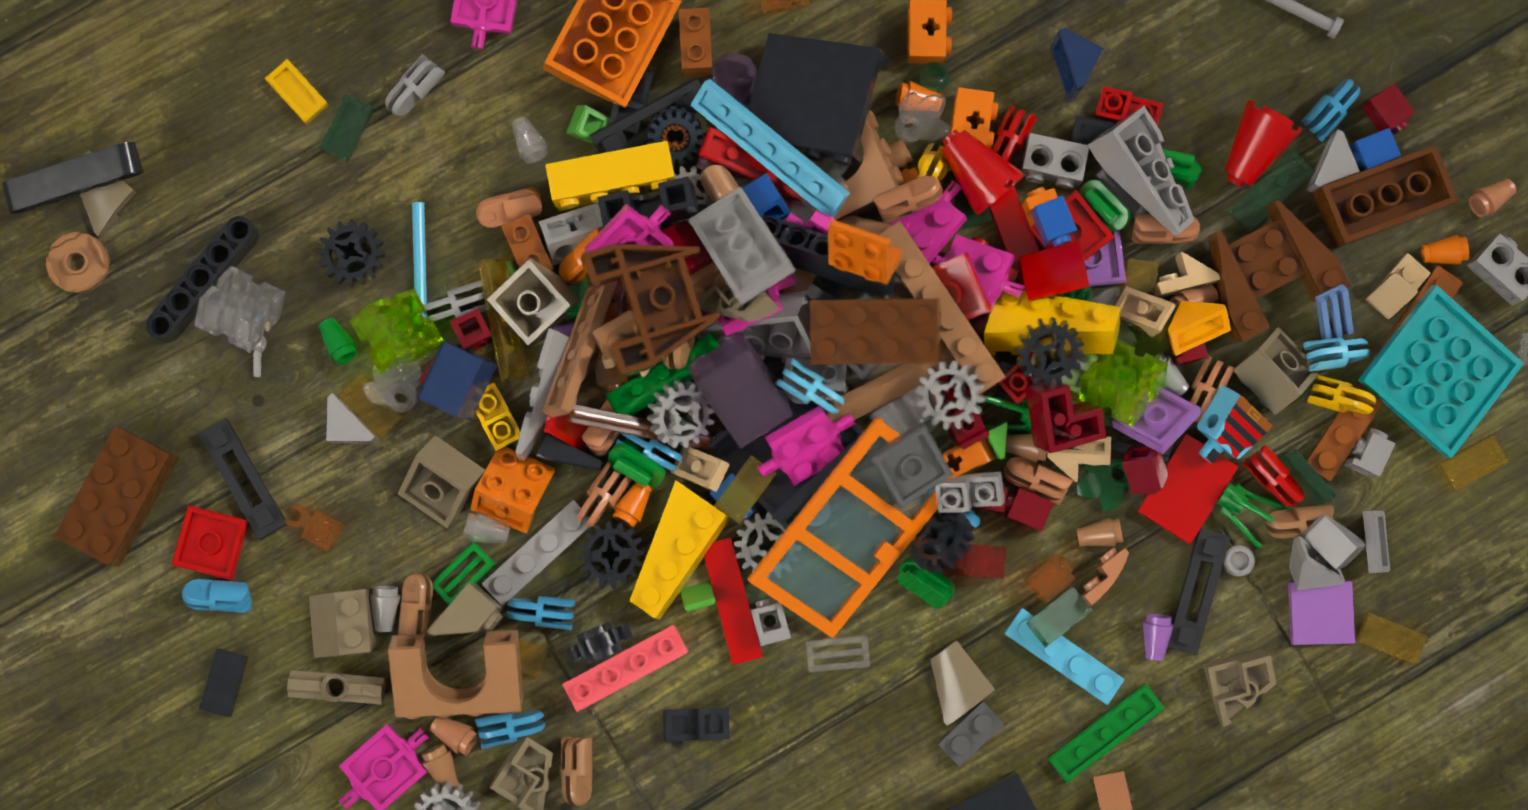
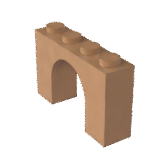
(873, 176)
(420, 695)

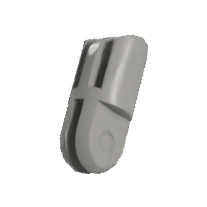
(413, 86)
(455, 304)

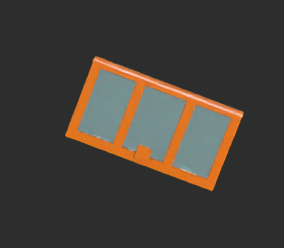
(842, 539)

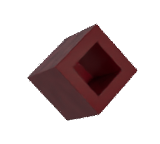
(1389, 110)
(1144, 470)
(1027, 509)

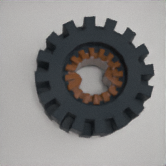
(677, 120)

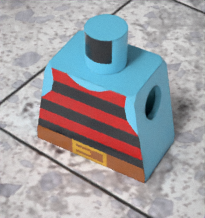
(1230, 426)

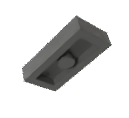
(970, 734)

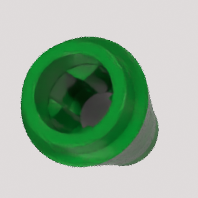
(338, 343)

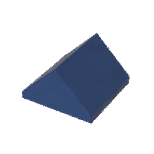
(1074, 60)
(456, 381)

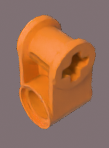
(971, 457)

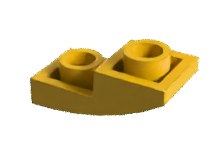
(497, 418)

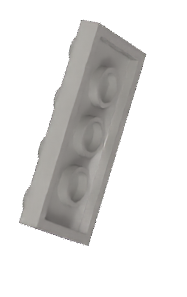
(741, 245)

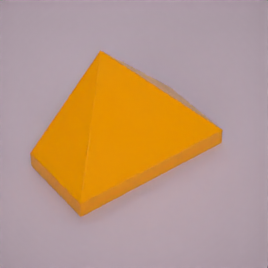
(1196, 324)

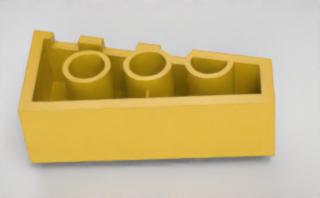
(586, 178)
(1095, 322)
(678, 547)

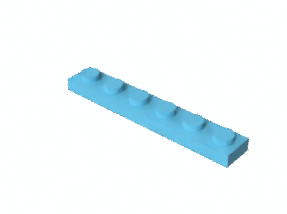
(769, 149)

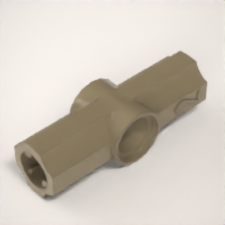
(317, 686)

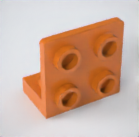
(862, 252)
(511, 489)

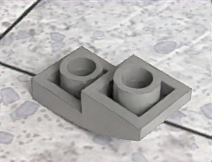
(969, 491)

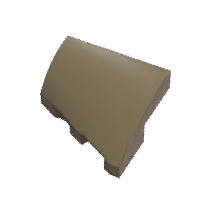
(105, 203)
(727, 304)
(1239, 681)
(958, 682)
(524, 774)

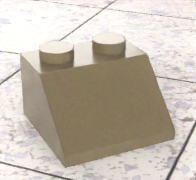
(533, 300)
(1276, 371)
(440, 481)
(469, 612)
(342, 623)

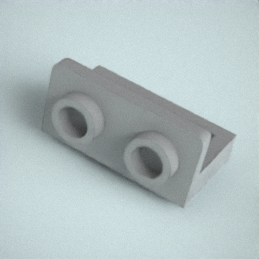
(833, 375)

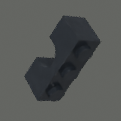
(675, 195)

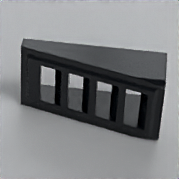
(560, 452)

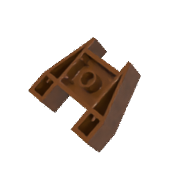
(1266, 262)
(658, 297)

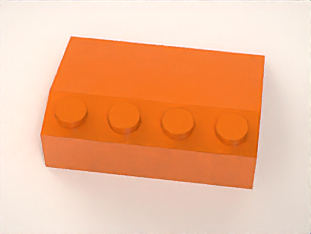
(609, 45)

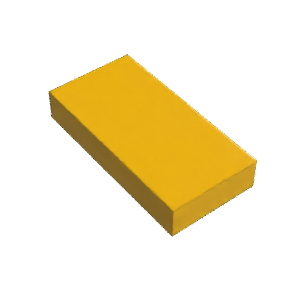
(296, 91)

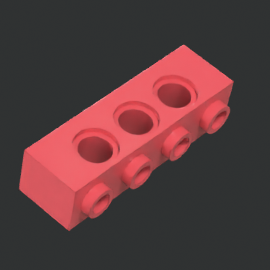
(625, 668)

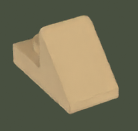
(1192, 275)
(1398, 286)
(1144, 310)
(1091, 453)
(701, 469)

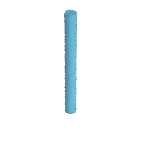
(419, 252)

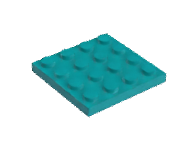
(1441, 371)

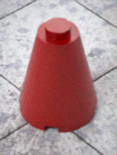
(1258, 143)
(978, 169)

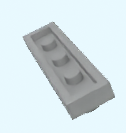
(536, 554)

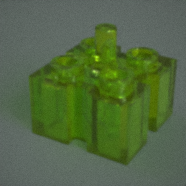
(396, 330)
(1124, 382)

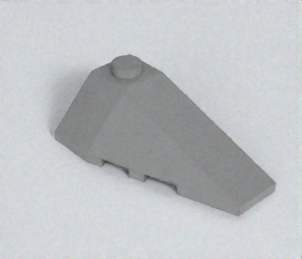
(1136, 161)
(779, 336)
(534, 422)

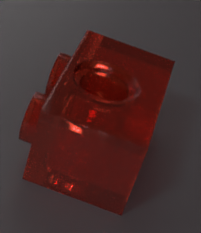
(983, 562)

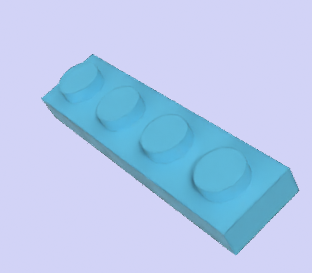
(1067, 660)

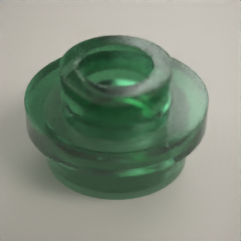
(934, 76)

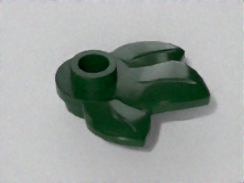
(1100, 484)

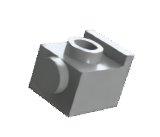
(1371, 454)
(770, 634)

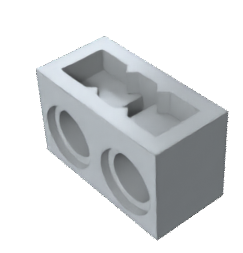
(1054, 152)
(568, 230)
(1502, 276)

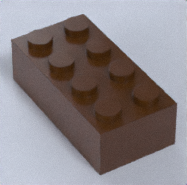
(1385, 197)
(875, 331)
(116, 497)

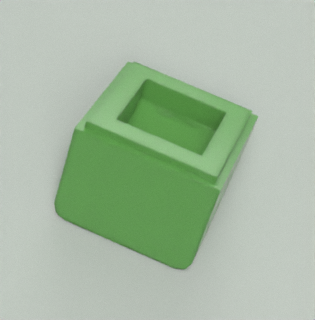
(586, 121)
(998, 438)
(698, 596)

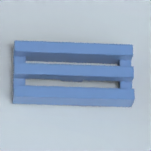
(1339, 325)

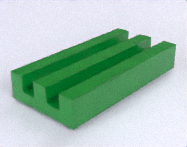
(482, 555)

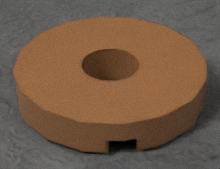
(92, 272)

